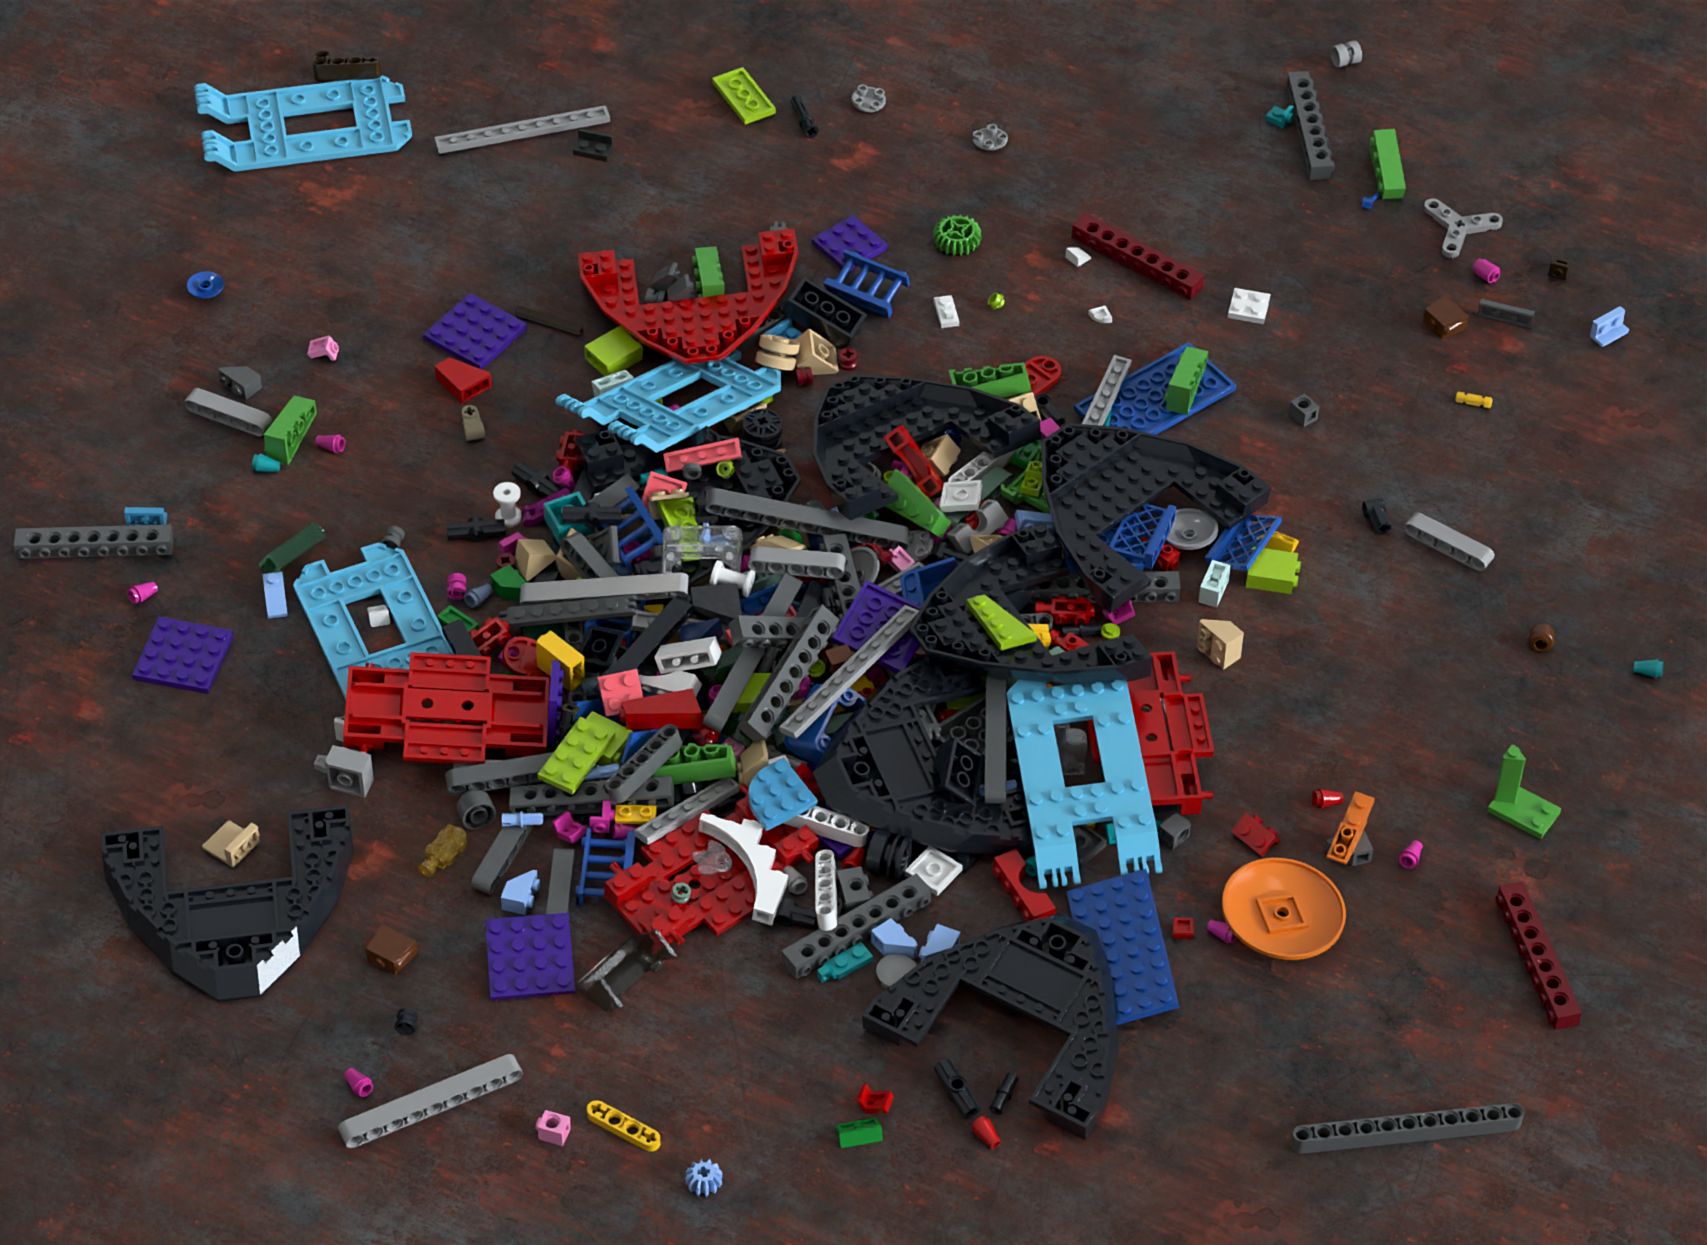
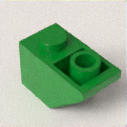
(507, 583)

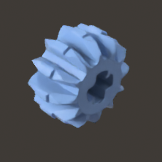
(703, 1177)

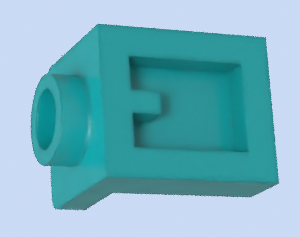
(1280, 116)

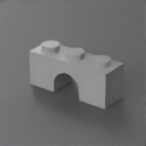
(990, 519)

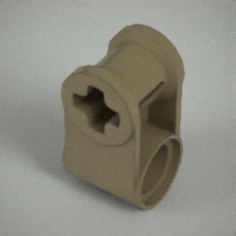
(472, 423)

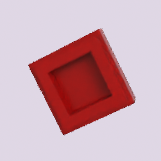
(1183, 927)

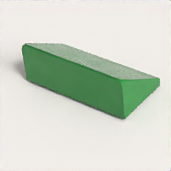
(859, 1132)

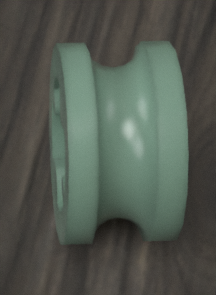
(680, 887)

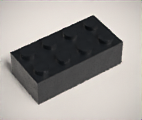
(824, 313)

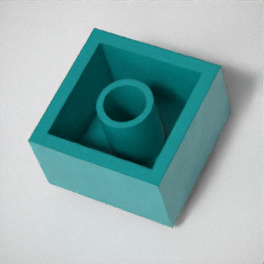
(553, 516)

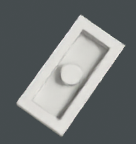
(946, 311)

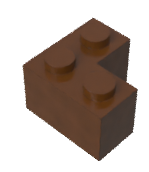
(834, 657)

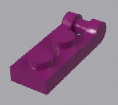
(535, 513)

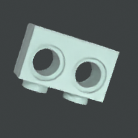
(609, 382)
(1214, 583)

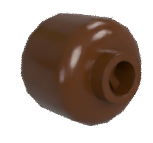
(1541, 637)

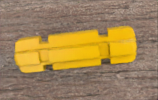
(1472, 399)

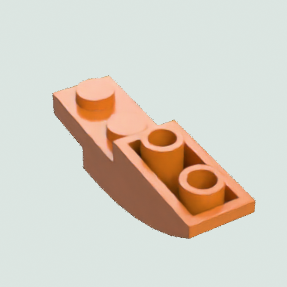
(1351, 828)

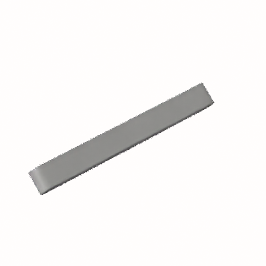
(643, 586)
(430, 1101)

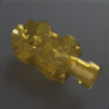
(443, 849)

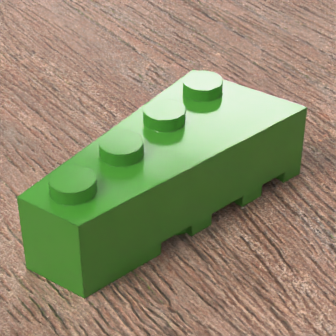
(916, 505)

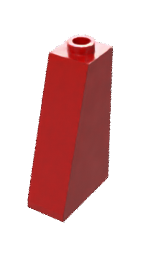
(663, 709)

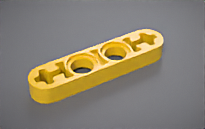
(625, 1123)

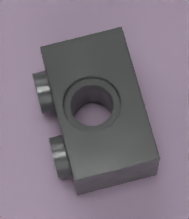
(853, 888)

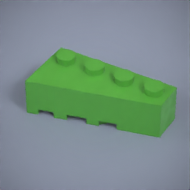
(1387, 164)
(708, 272)
(1186, 380)
(1001, 381)
(289, 429)
(699, 763)

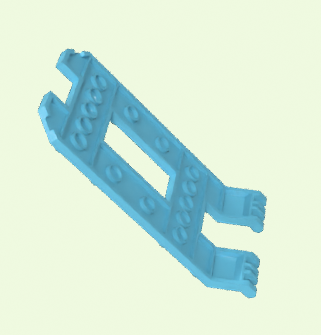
(266, 115)
(664, 427)
(383, 572)
(1058, 808)

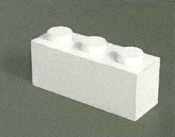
(688, 655)

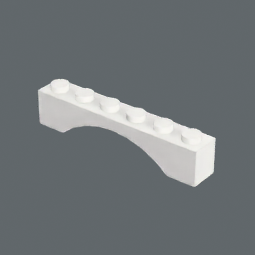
(666, 683)

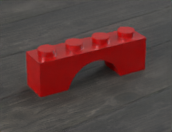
(923, 472)
(1010, 870)

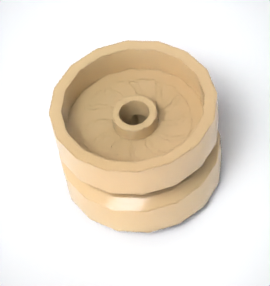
(777, 352)

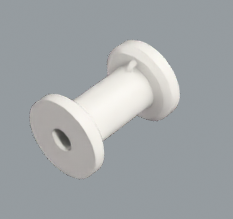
(507, 494)
(727, 576)

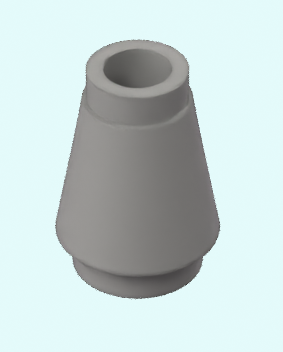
(796, 882)

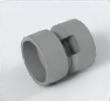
(1346, 53)

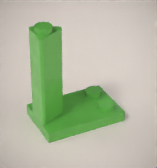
(1517, 804)

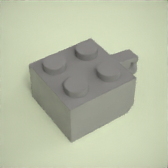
(347, 770)

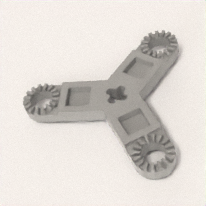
(1469, 224)

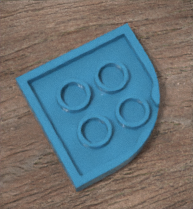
(778, 795)

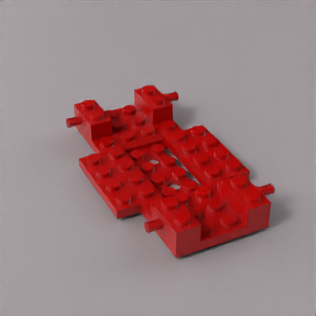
(384, 697)
(1174, 773)
(722, 899)

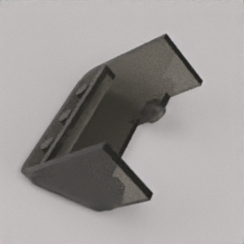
(623, 968)

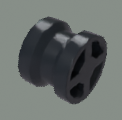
(406, 1021)

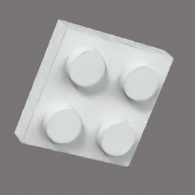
(1249, 306)
(961, 496)
(935, 869)

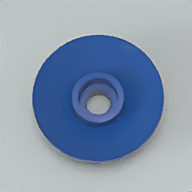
(205, 285)

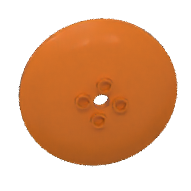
(1287, 886)

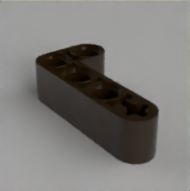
(345, 68)

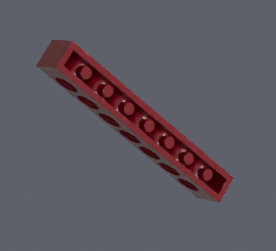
(1137, 256)
(1538, 955)

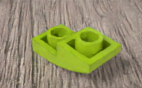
(1033, 479)

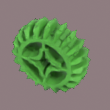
(957, 235)

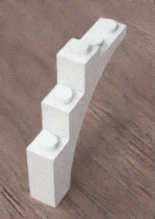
(758, 859)

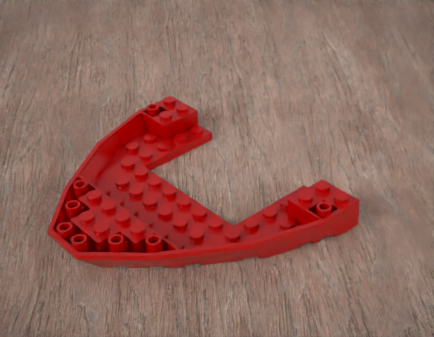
(698, 327)

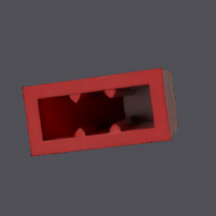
(462, 379)

